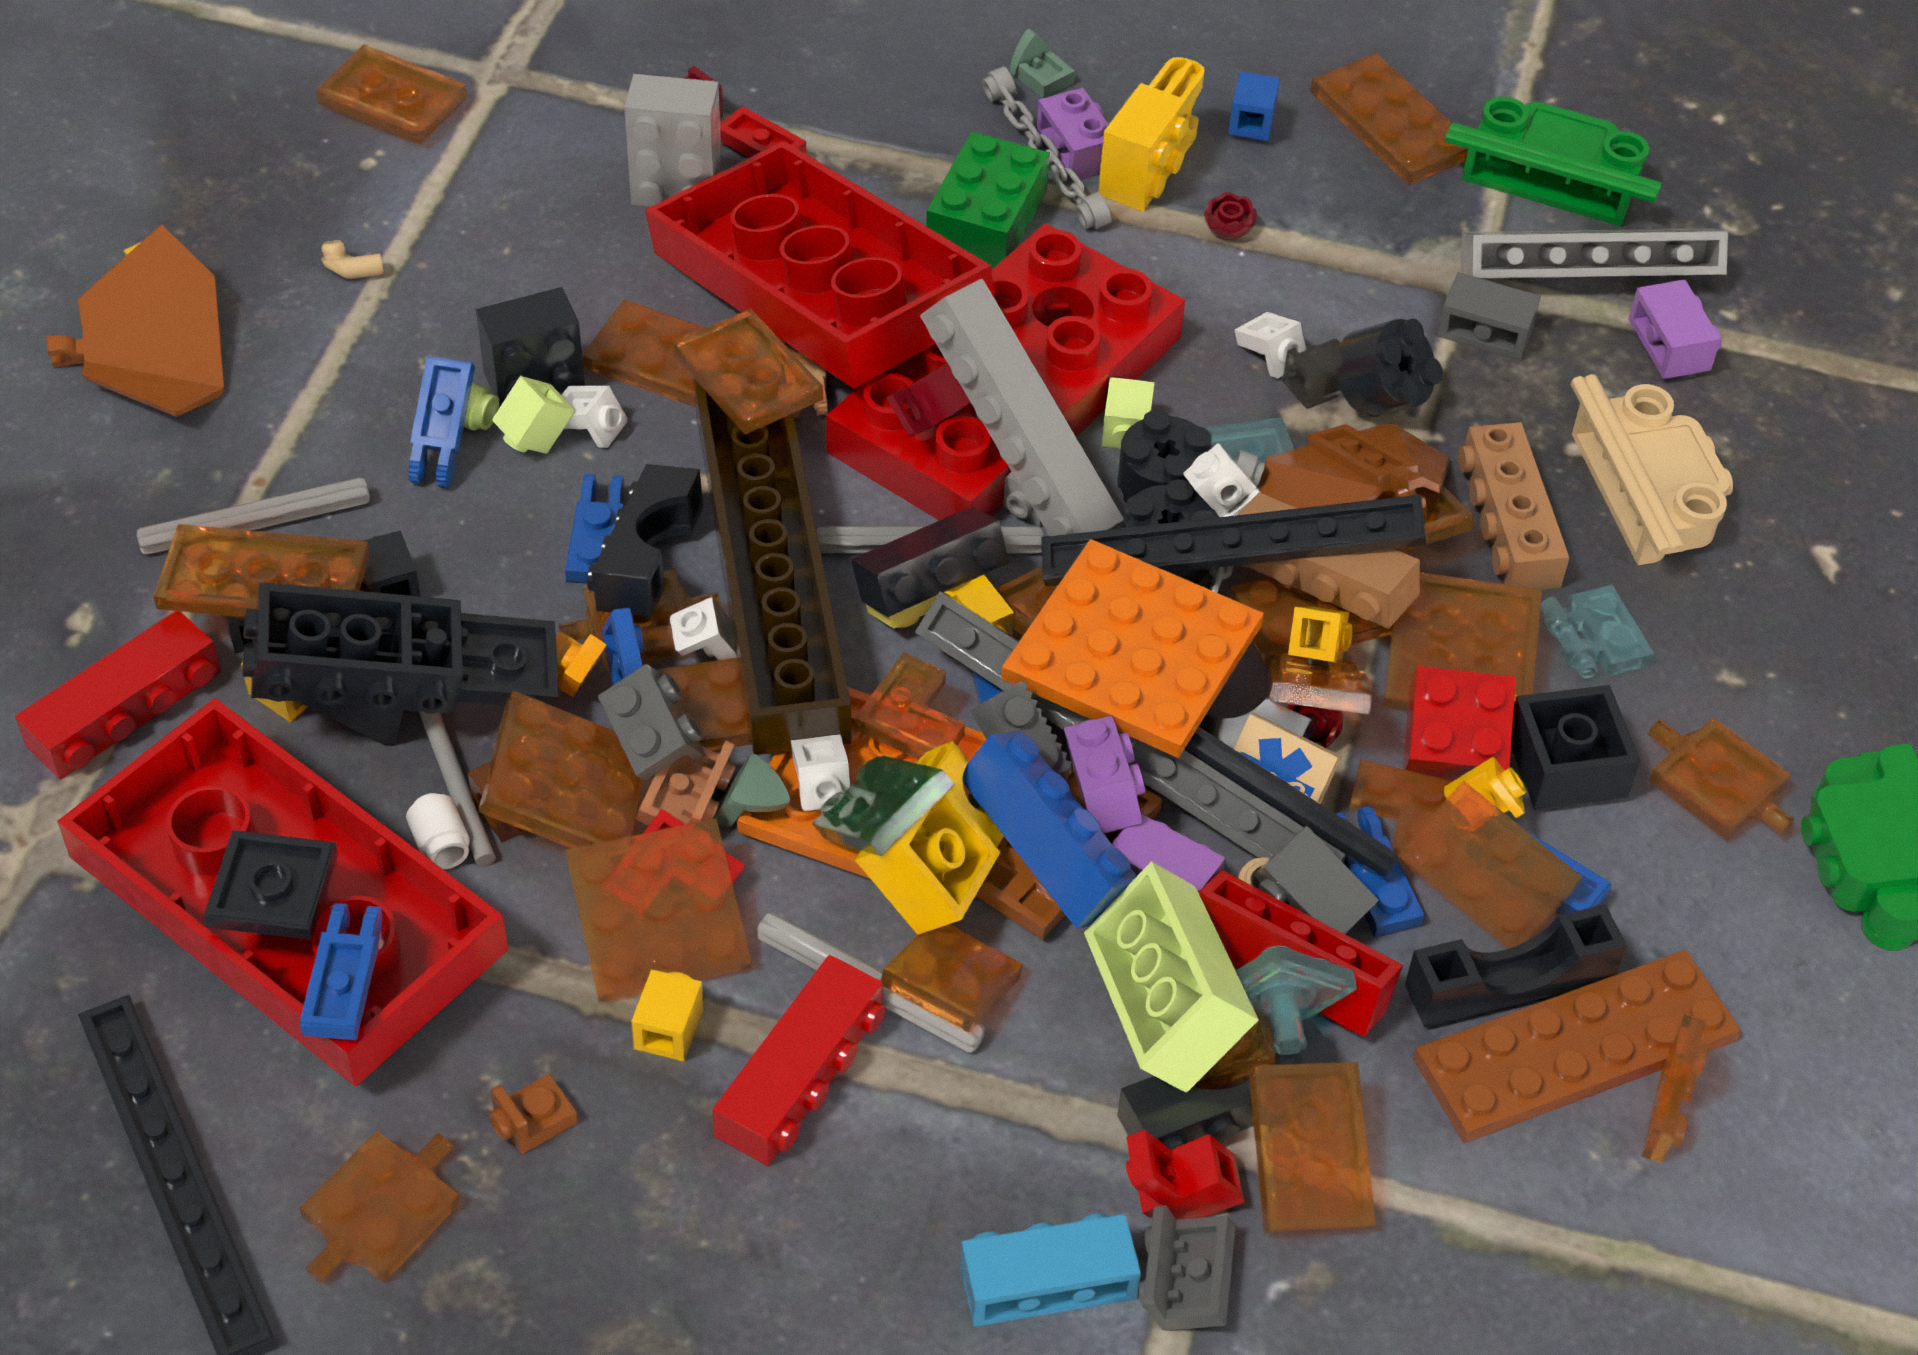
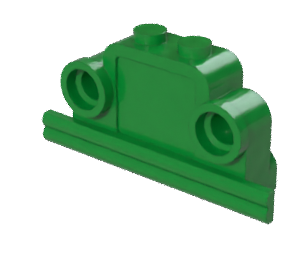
(1556, 158)
(1868, 841)

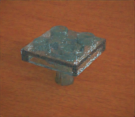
(1292, 988)

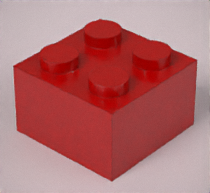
(1457, 721)

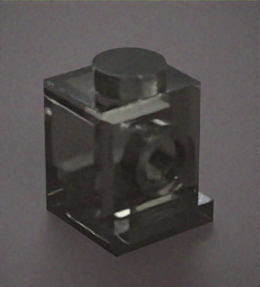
(1313, 373)

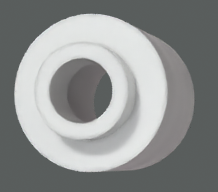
(438, 830)

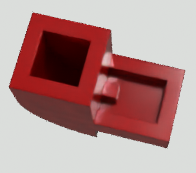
(1187, 1179)

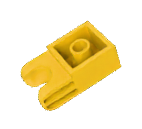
(1151, 135)
(942, 857)

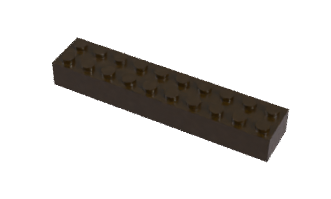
(773, 581)

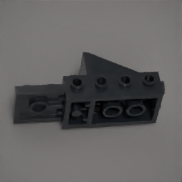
(386, 653)

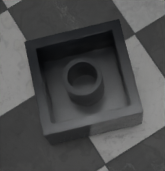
(531, 339)
(1573, 747)

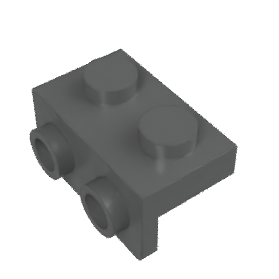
(651, 721)
(1187, 1270)

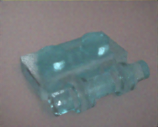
(1608, 630)

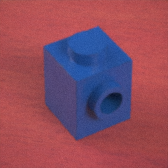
(1254, 106)

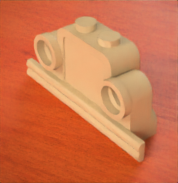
(1651, 468)

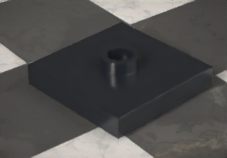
(271, 885)

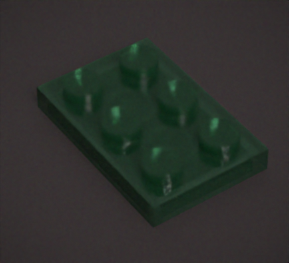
(881, 804)

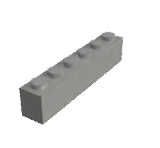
(1594, 253)
(1019, 412)

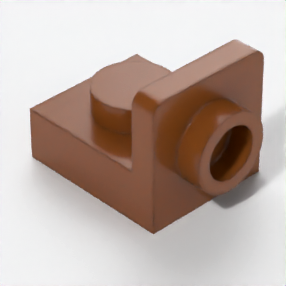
(531, 1113)

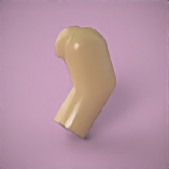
(348, 266)

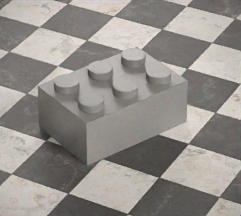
(671, 135)

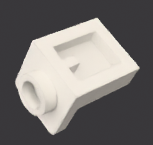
(1271, 337)
(595, 411)
(703, 627)
(820, 769)

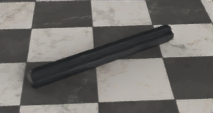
(1292, 802)

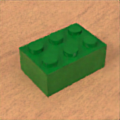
(989, 196)

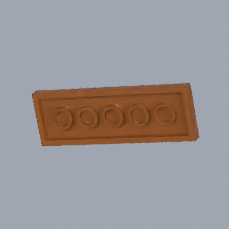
(1570, 1045)

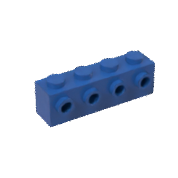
(1047, 826)

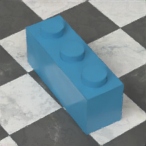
(1049, 1269)

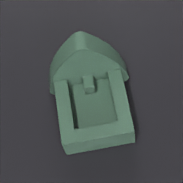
(1039, 66)
(752, 789)

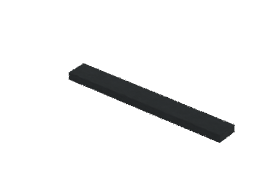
(1252, 537)
(177, 1181)

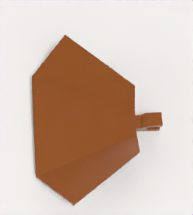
(151, 329)
(1353, 467)

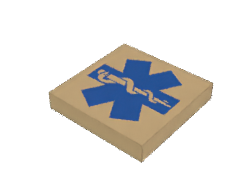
(1288, 756)

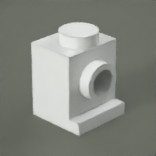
(1221, 482)

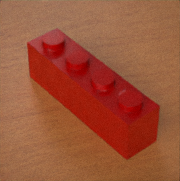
(118, 694)
(1254, 921)
(799, 1060)

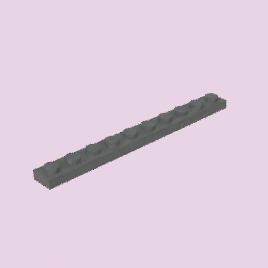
(1182, 780)

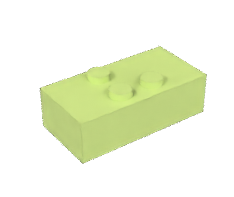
(1169, 977)

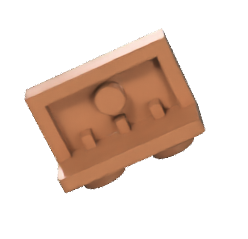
(687, 787)

